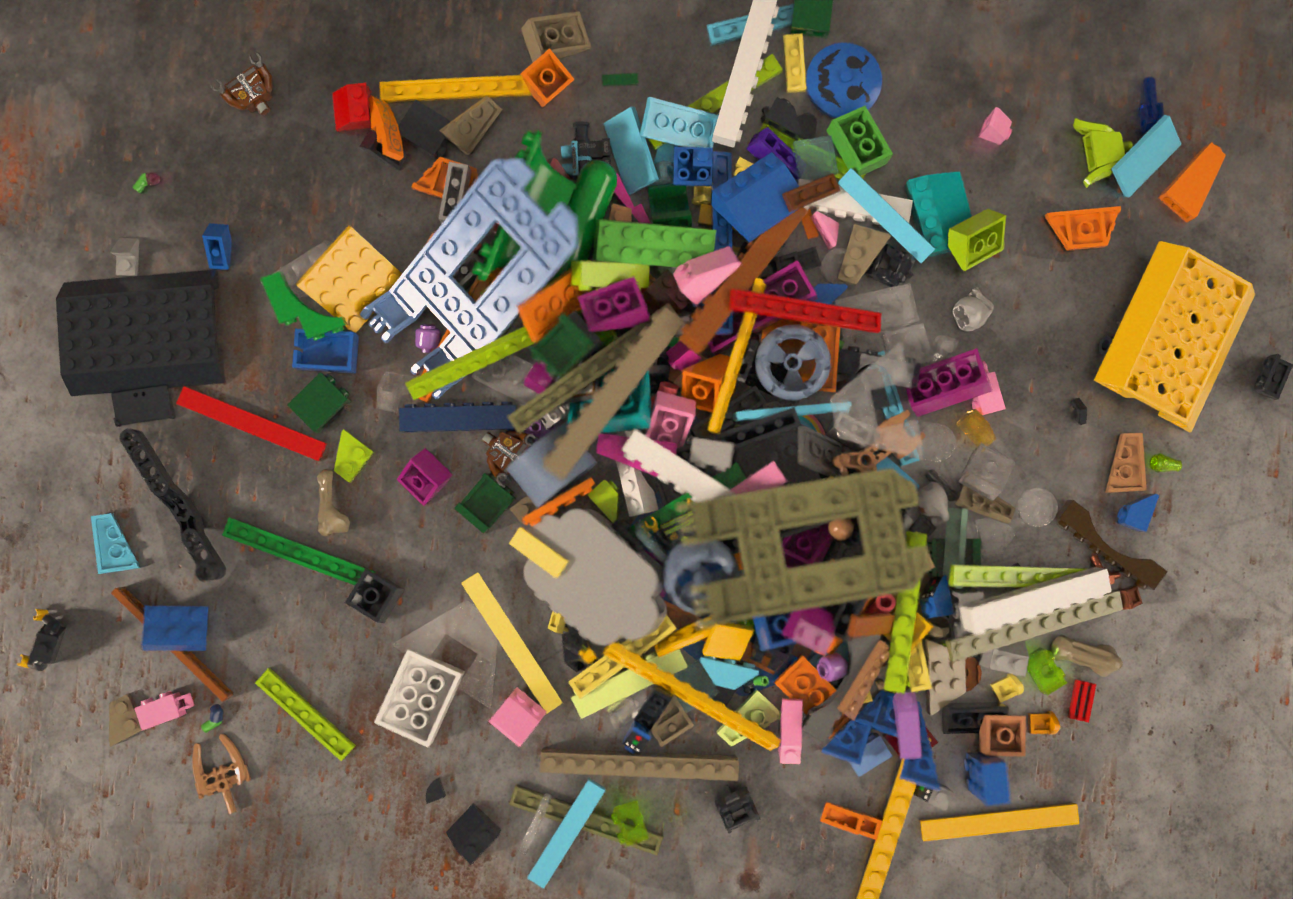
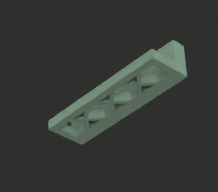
(955, 540)

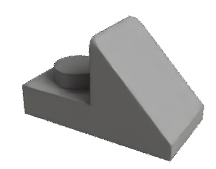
(127, 256)

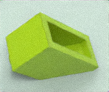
(606, 498)

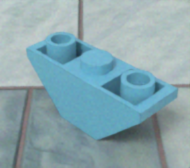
(727, 672)

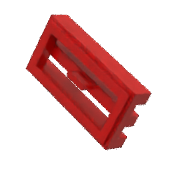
(1089, 702)

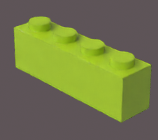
(606, 273)

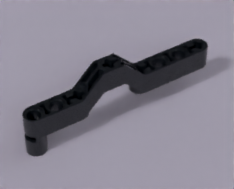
(177, 501)

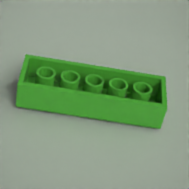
(650, 243)

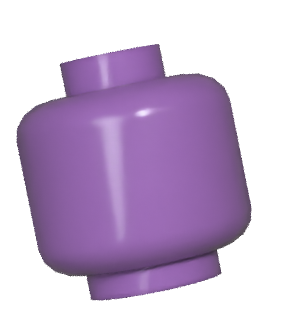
(427, 337)
(832, 667)

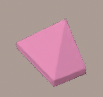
(827, 229)

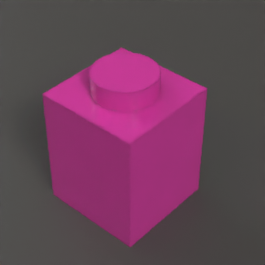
(682, 356)

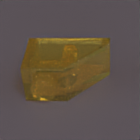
(977, 428)

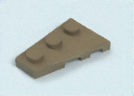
(860, 253)
(995, 509)

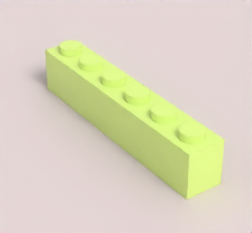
(625, 683)

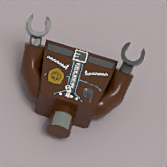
(249, 89)
(505, 451)

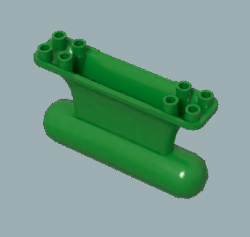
(585, 198)

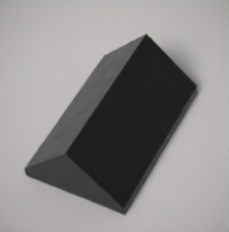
(968, 717)

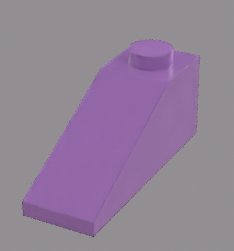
(907, 725)

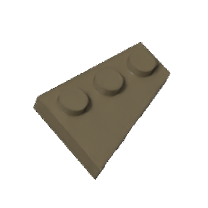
(472, 124)

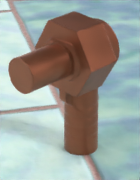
(1112, 575)

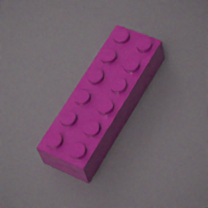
(789, 283)

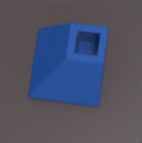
(693, 166)

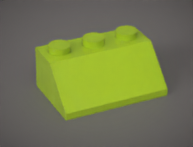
(977, 238)

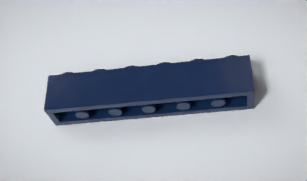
(456, 417)

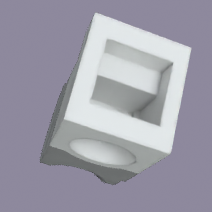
(555, 415)

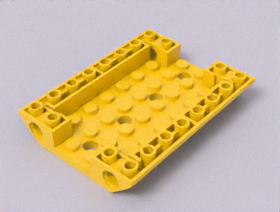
(1161, 323)

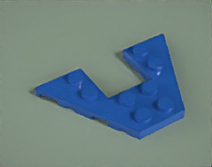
(880, 716)

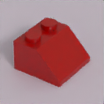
(352, 107)

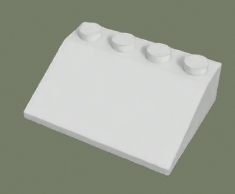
(419, 697)

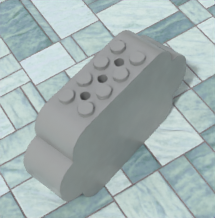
(606, 584)

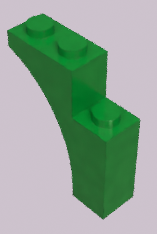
(289, 307)

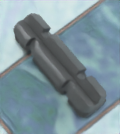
(933, 476)

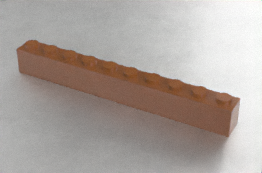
(753, 262)

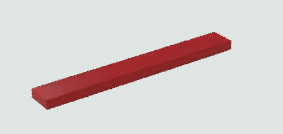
(805, 311)
(251, 423)

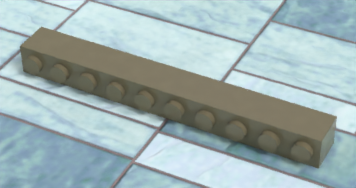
(612, 395)
(639, 765)

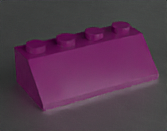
(949, 383)

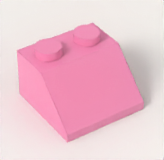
(518, 716)

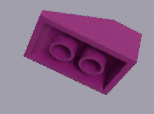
(614, 306)
(807, 546)

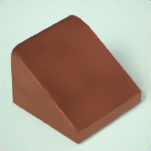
(1130, 597)

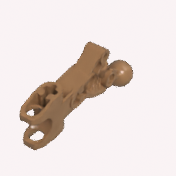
(844, 527)

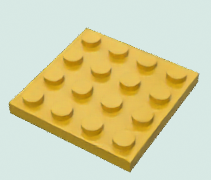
(349, 278)

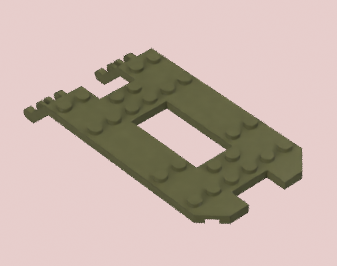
(772, 588)

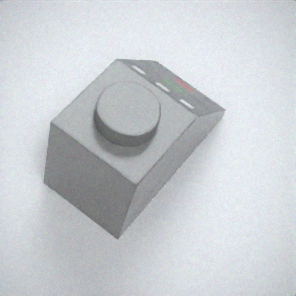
(939, 799)

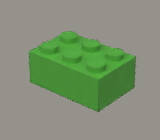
(859, 141)

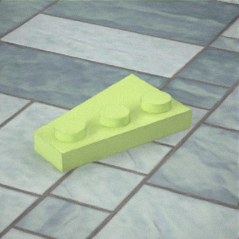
(756, 709)

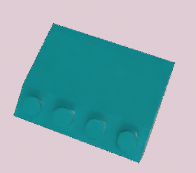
(937, 206)
(631, 415)

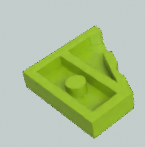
(351, 456)

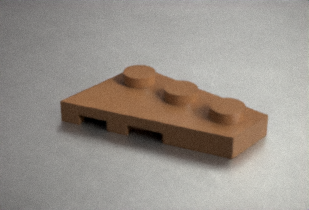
(1128, 465)

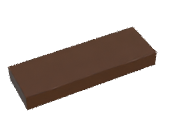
(811, 192)

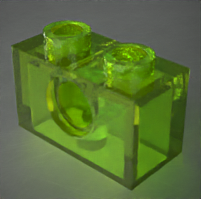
(1053, 679)
(638, 833)

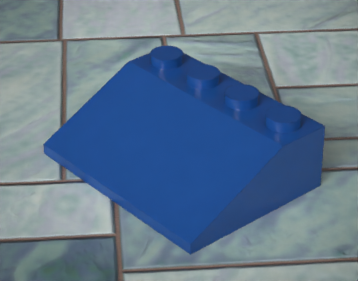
(754, 197)

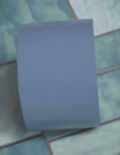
(535, 480)

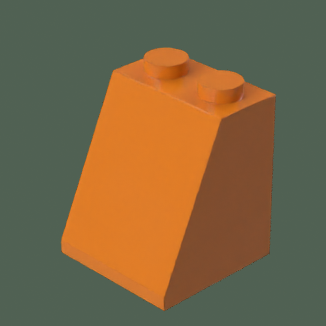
(704, 381)

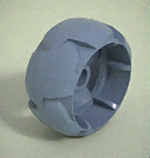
(793, 386)
(690, 557)

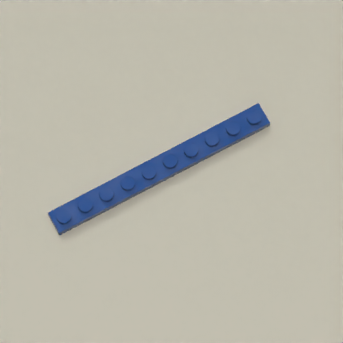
(720, 174)

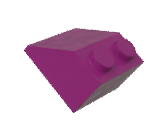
(424, 476)
(811, 628)

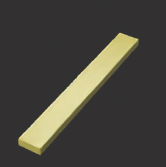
(511, 642)

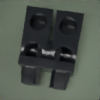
(777, 655)

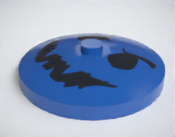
(843, 79)

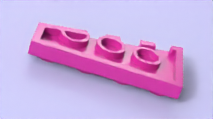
(612, 446)

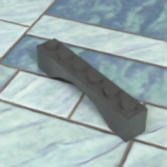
(823, 716)

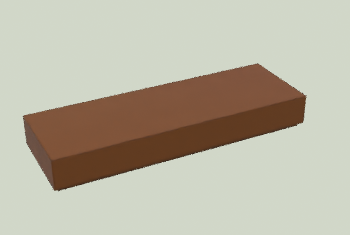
(871, 624)

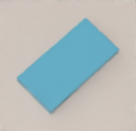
(678, 124)
(630, 151)
(1146, 156)

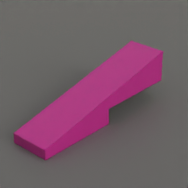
(623, 198)

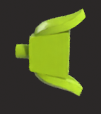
(1102, 148)

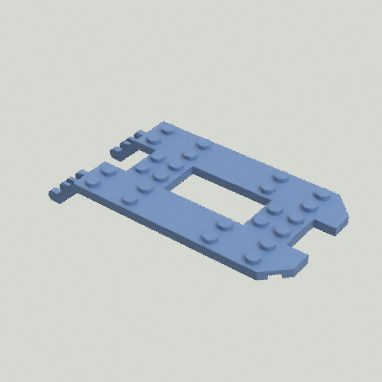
(429, 281)

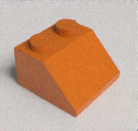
(546, 77)

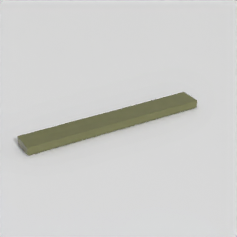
(596, 823)

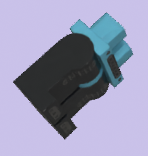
(583, 152)

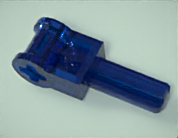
(1150, 111)

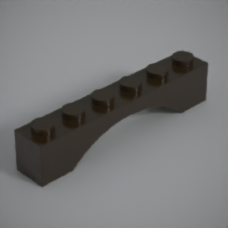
(1078, 521)

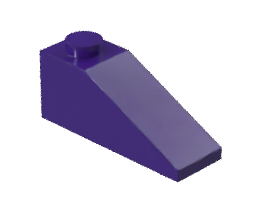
(767, 142)

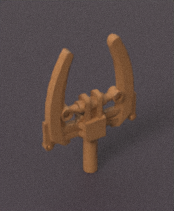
(222, 781)

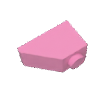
(996, 127)

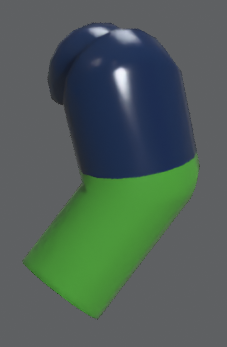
(216, 718)

